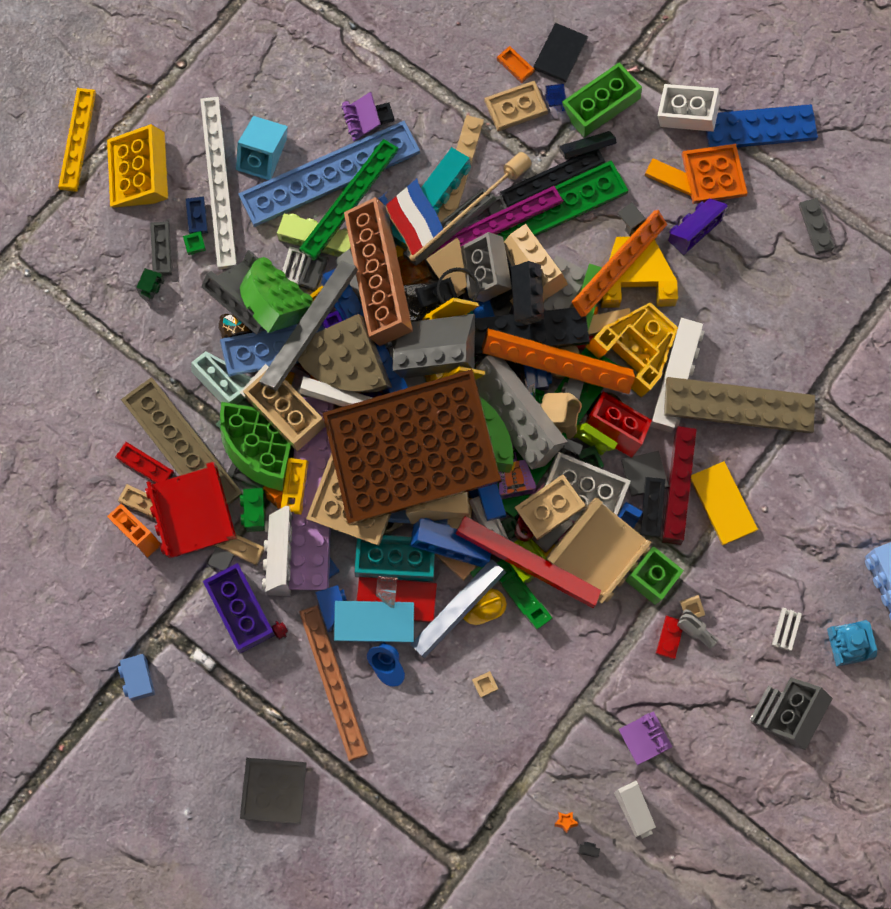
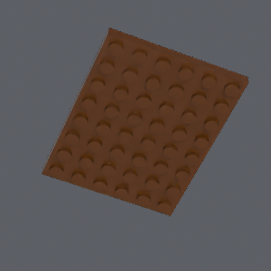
(411, 447)

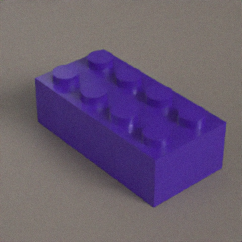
(238, 608)

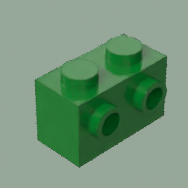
(254, 509)

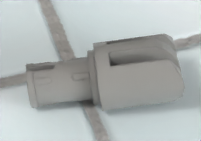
(696, 628)

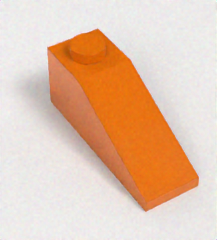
(134, 530)

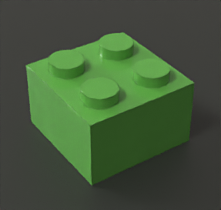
(654, 575)

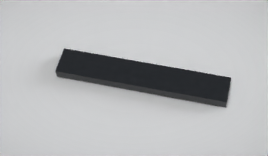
(552, 177)

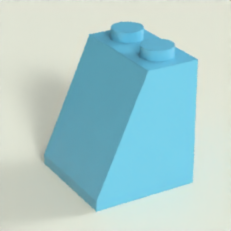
(261, 147)

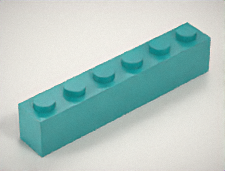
(440, 184)

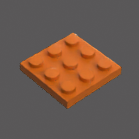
(714, 173)

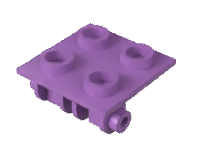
(361, 116)
(645, 738)

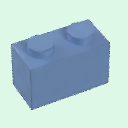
(137, 677)

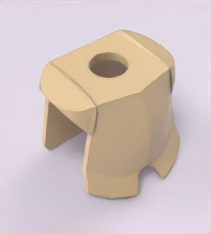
(563, 411)

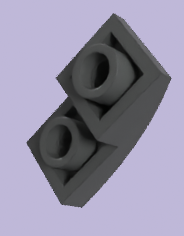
(553, 536)

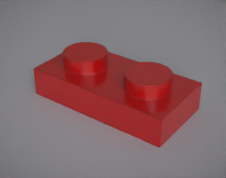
(669, 638)

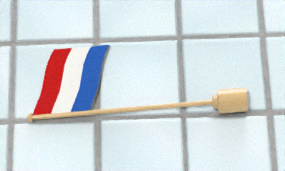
(417, 218)

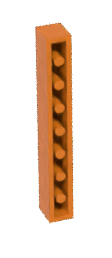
(558, 361)

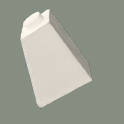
(635, 809)

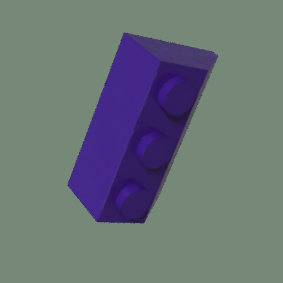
(697, 225)

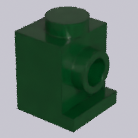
(149, 284)

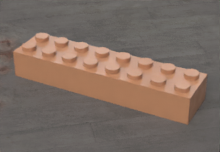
(378, 272)

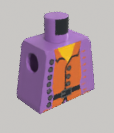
(518, 481)

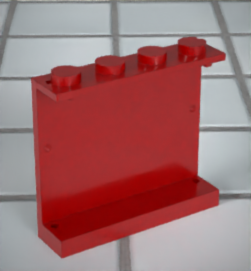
(191, 511)

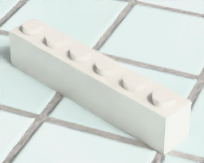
(678, 366)

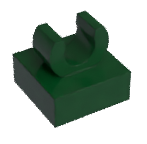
(509, 526)

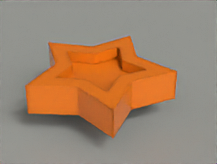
(566, 821)

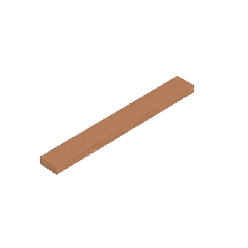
(333, 683)

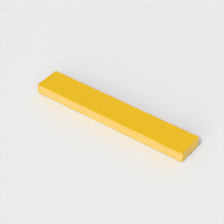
(77, 139)

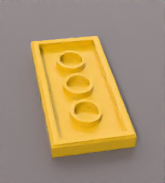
(723, 503)

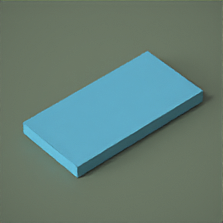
(373, 621)

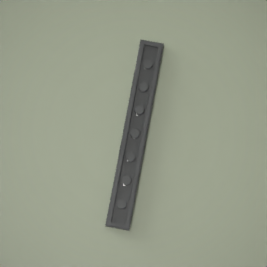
(308, 326)

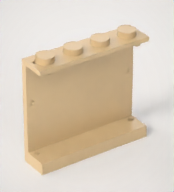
(600, 549)

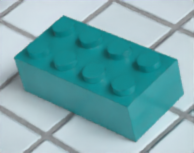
(393, 559)

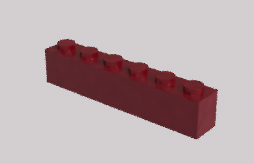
(679, 485)

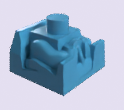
(852, 643)

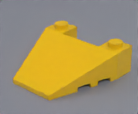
(647, 271)
(640, 340)

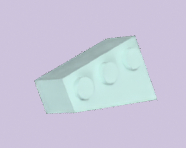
(214, 376)

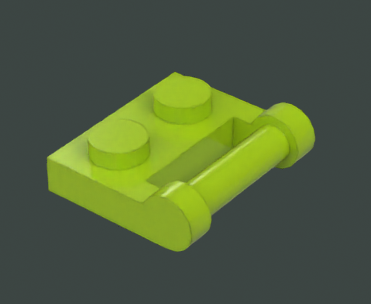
(594, 437)

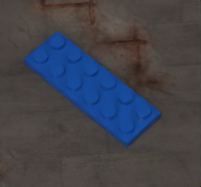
(764, 126)

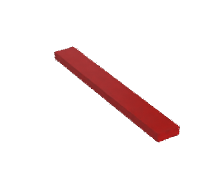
(528, 562)

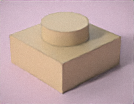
(694, 605)
(485, 684)

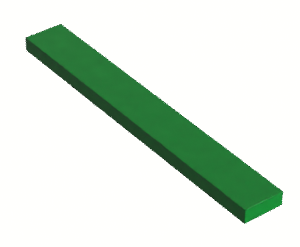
(348, 199)

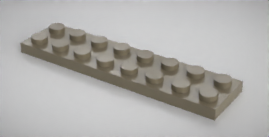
(739, 405)
(173, 434)

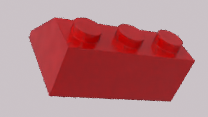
(619, 423)

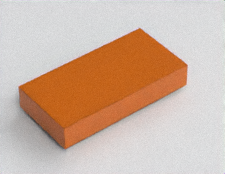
(515, 64)

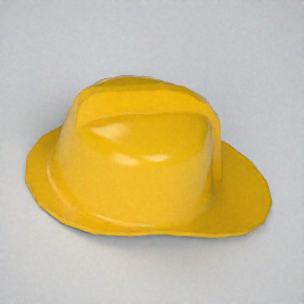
(487, 609)

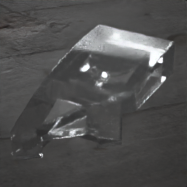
(387, 590)

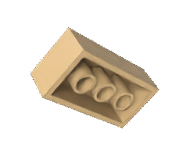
(286, 412)

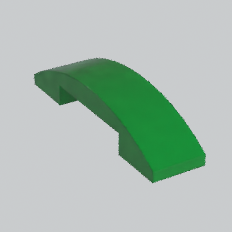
(523, 597)

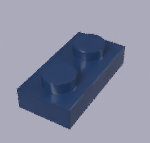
(196, 215)

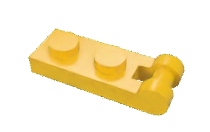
(295, 484)

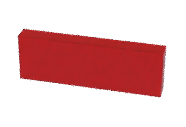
(143, 463)

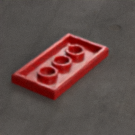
(421, 593)

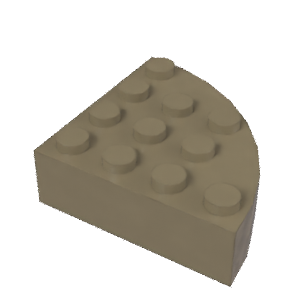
(346, 358)

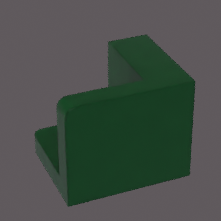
(590, 456)

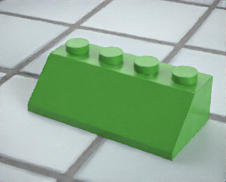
(602, 99)

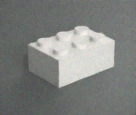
(689, 107)

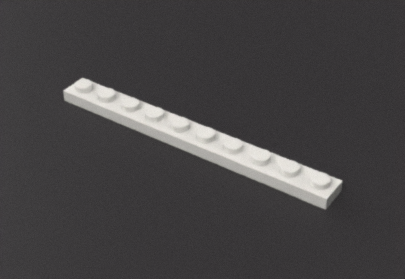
(218, 183)

